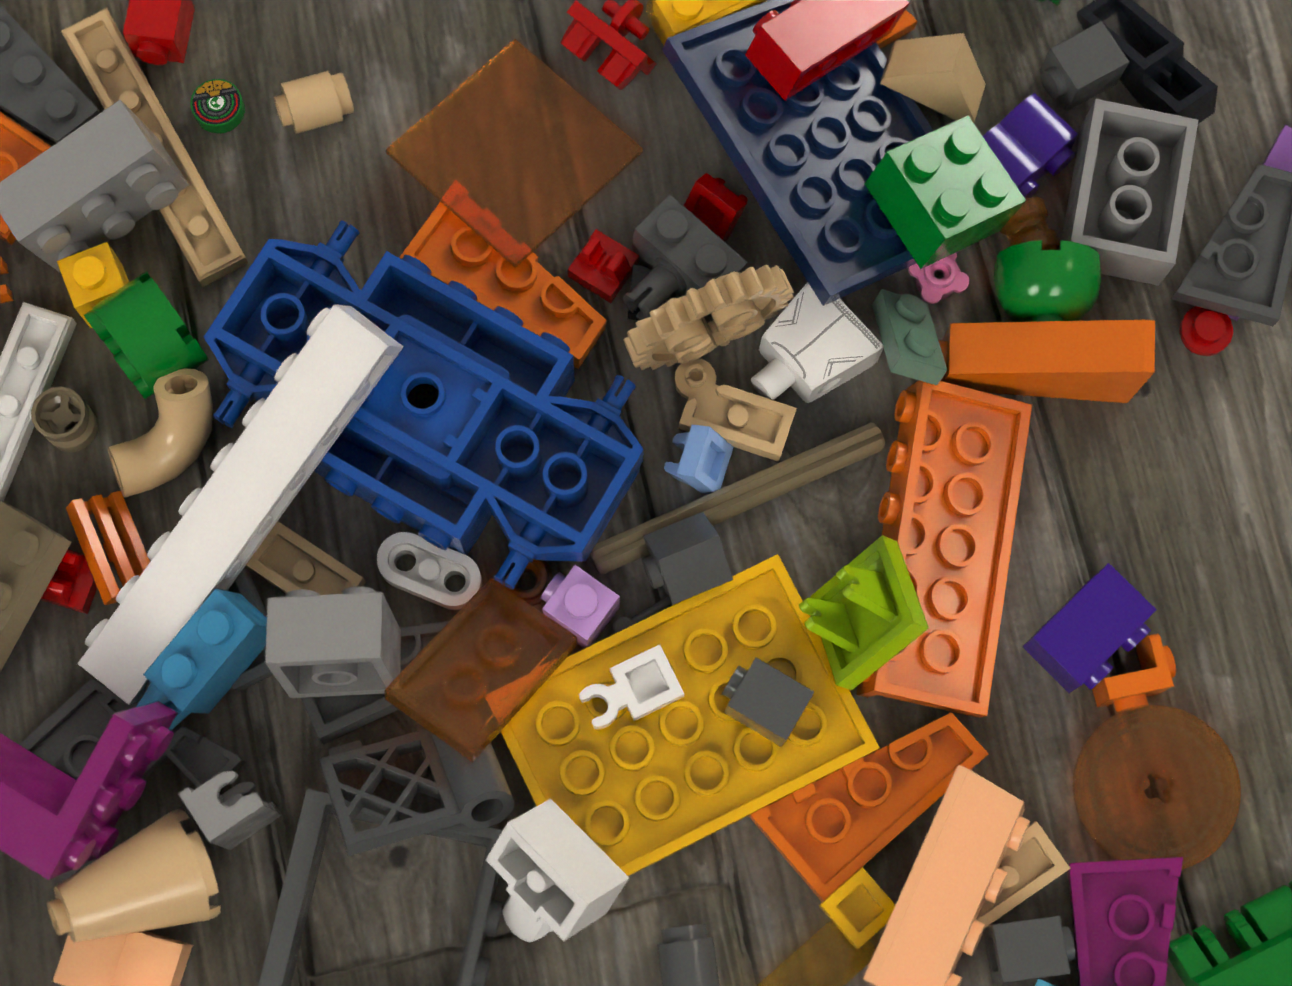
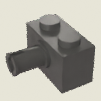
(679, 253)

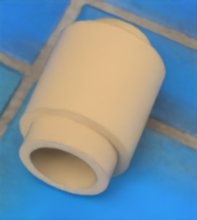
(314, 101)

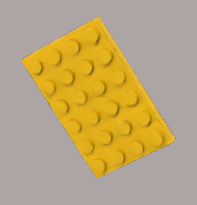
(687, 766)

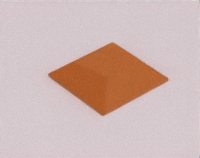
(514, 152)

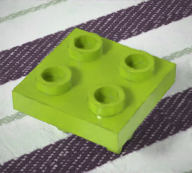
(866, 613)

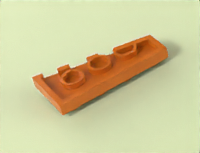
(528, 290)
(859, 809)

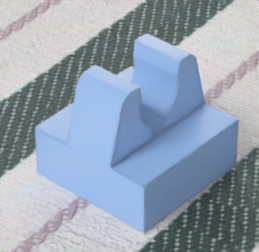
(702, 460)

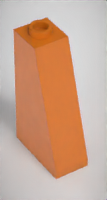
(1052, 358)

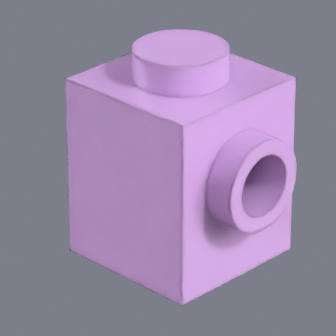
(580, 604)

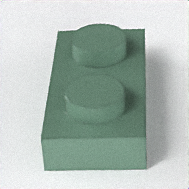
(909, 337)

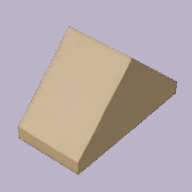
(936, 74)

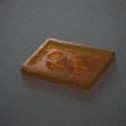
(480, 669)

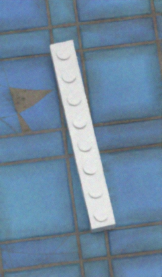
(244, 495)

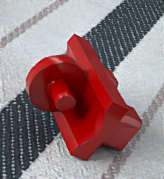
(588, 30)

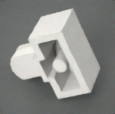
(553, 874)

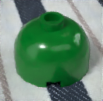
(1047, 283)

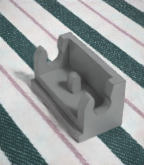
(230, 816)

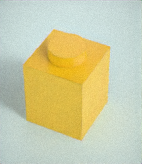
(92, 276)

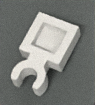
(640, 685)

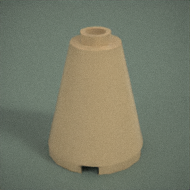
(139, 886)

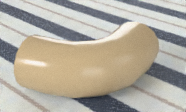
(174, 441)

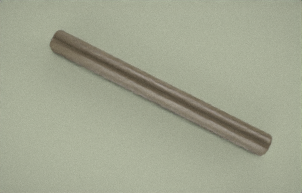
(746, 493)

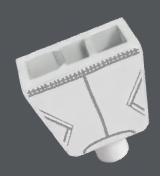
(814, 348)

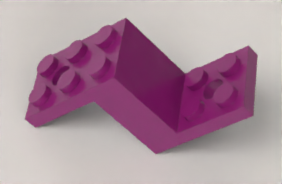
(63, 822)

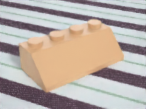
(949, 885)

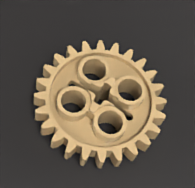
(734, 300)

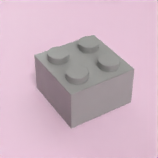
(332, 643)

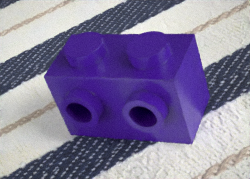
(1090, 629)

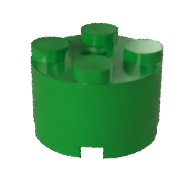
(145, 333)

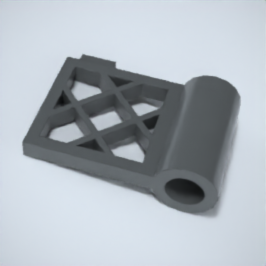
(467, 790)

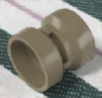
(58, 410)

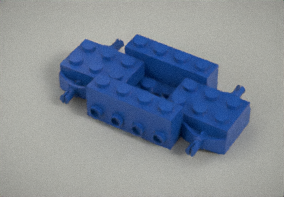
(491, 442)

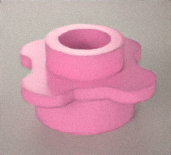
(936, 289)

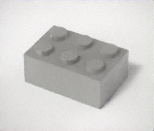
(89, 186)
(1130, 188)

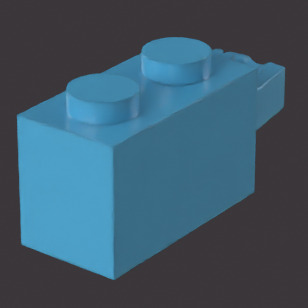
(207, 655)

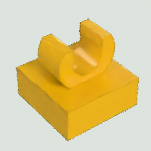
(859, 908)

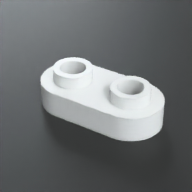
(430, 571)

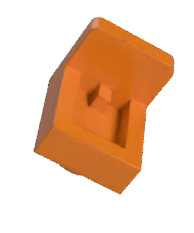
(1133, 688)

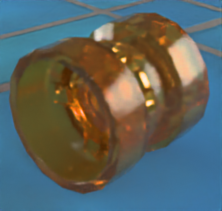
(1031, 225)

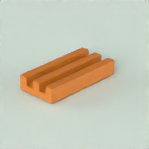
(120, 543)

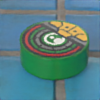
(217, 106)

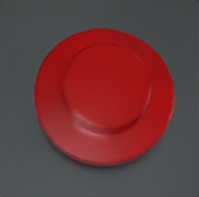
(1205, 331)

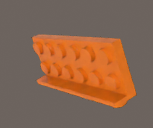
(955, 525)

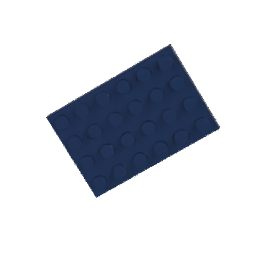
(807, 152)

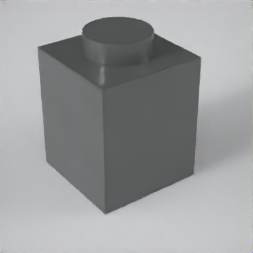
(1083, 66)
(686, 558)
(766, 700)
(1028, 949)

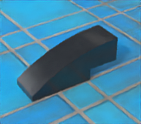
(1156, 67)

